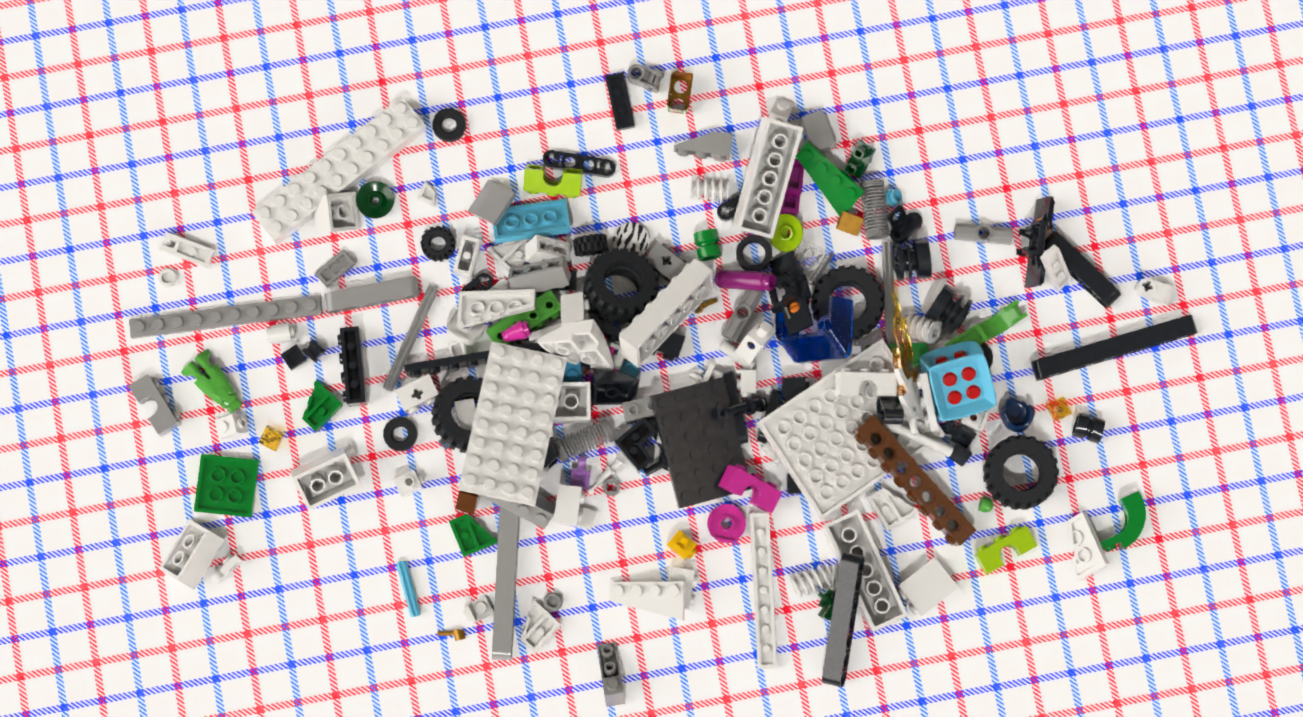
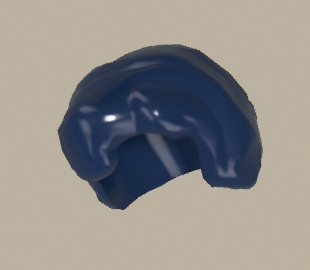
(1016, 415)

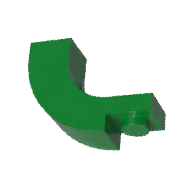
(1135, 517)

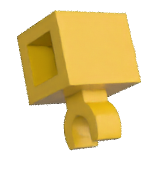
(682, 545)

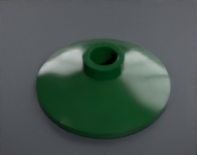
(371, 191)

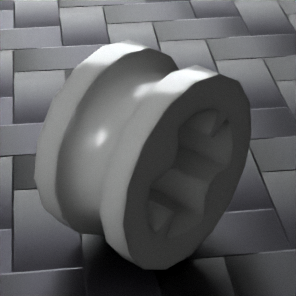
(611, 481)

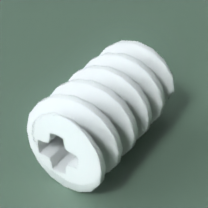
(709, 189)
(922, 328)
(811, 580)

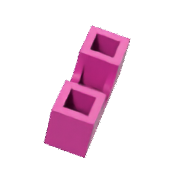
(764, 495)

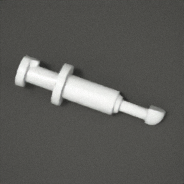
(606, 474)

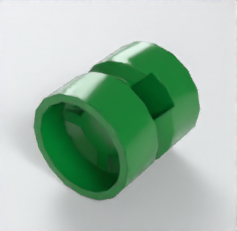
(707, 244)

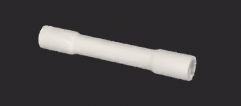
(935, 445)

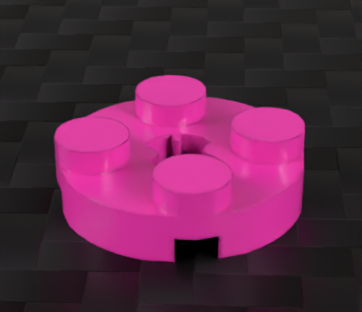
(733, 532)

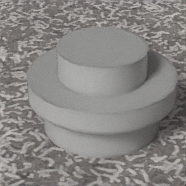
(552, 602)

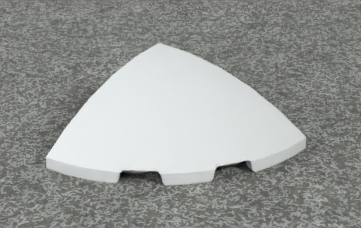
(579, 342)

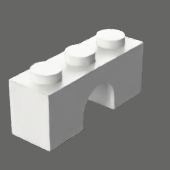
(882, 382)

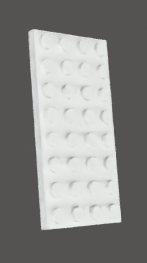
(513, 424)

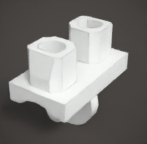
(711, 373)

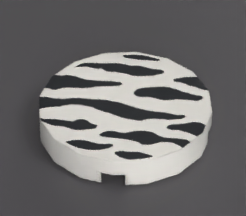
(632, 237)

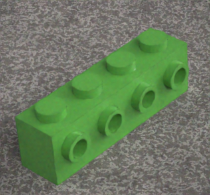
(546, 309)

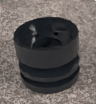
(913, 259)
(949, 309)

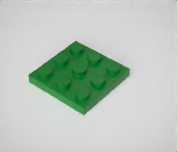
(226, 486)

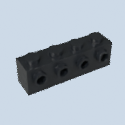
(353, 366)

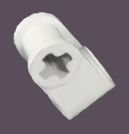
(1158, 291)

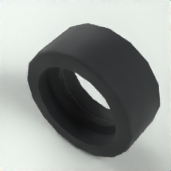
(754, 239)

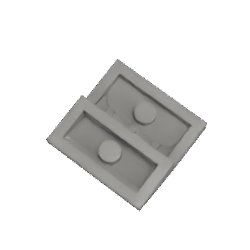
(492, 202)

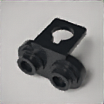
(904, 226)

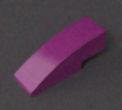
(794, 189)

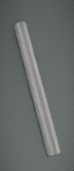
(888, 286)
(410, 338)

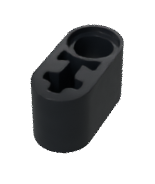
(890, 410)

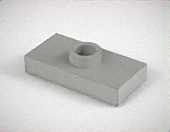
(335, 268)

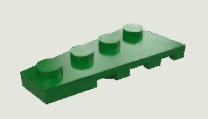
(833, 182)

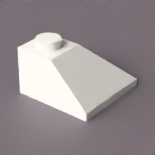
(337, 213)

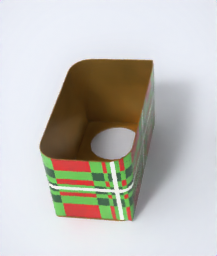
(679, 76)

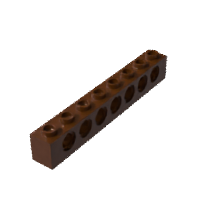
(963, 528)

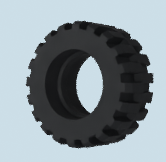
(624, 264)
(861, 281)
(441, 411)
(1034, 450)

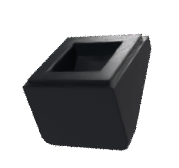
(960, 454)

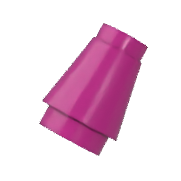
(517, 332)

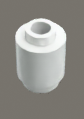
(280, 333)

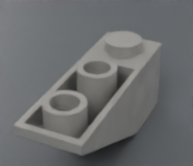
(711, 145)
(610, 674)

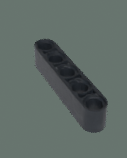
(1084, 272)

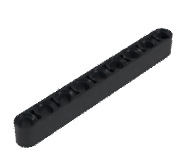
(1114, 347)

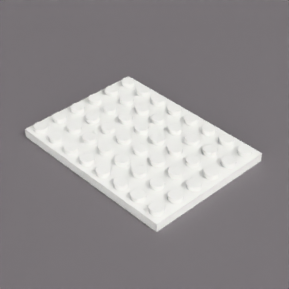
(817, 439)

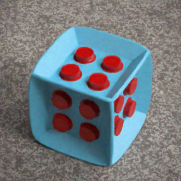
(959, 380)

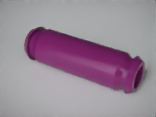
(745, 280)

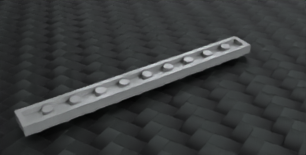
(225, 317)

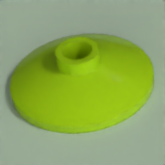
(781, 240)

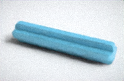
(408, 589)

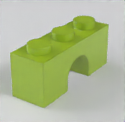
(536, 181)
(1019, 540)

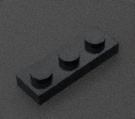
(620, 101)

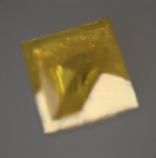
(1058, 409)
(271, 438)

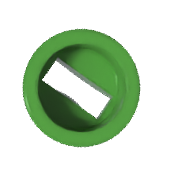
(985, 505)

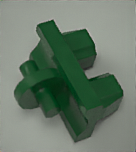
(860, 159)
(826, 603)

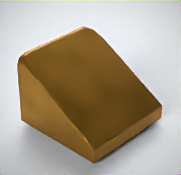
(849, 223)

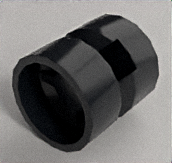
(1086, 427)

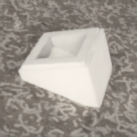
(457, 348)

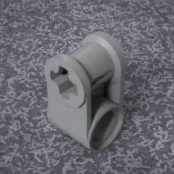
(646, 78)

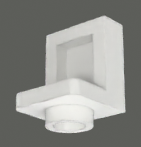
(781, 110)
(231, 425)

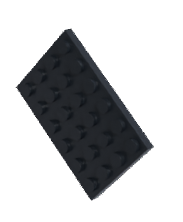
(696, 440)

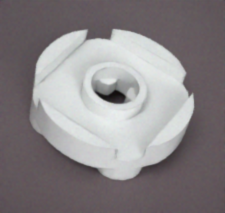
(463, 335)

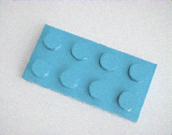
(533, 219)

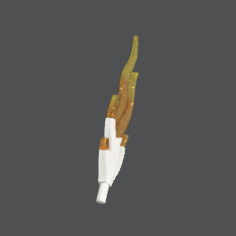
(903, 367)

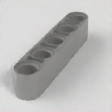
(372, 294)

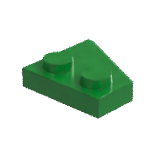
(321, 407)
(470, 535)

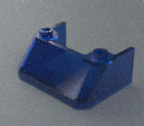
(830, 341)

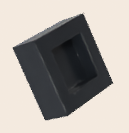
(294, 357)

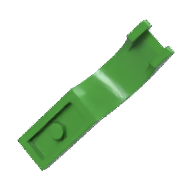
(991, 327)

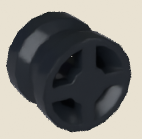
(313, 351)

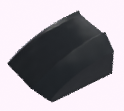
(612, 387)

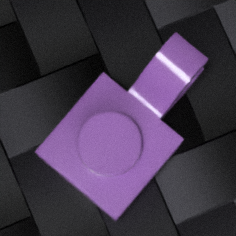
(579, 476)

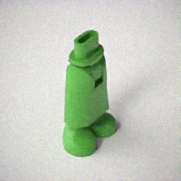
(214, 382)

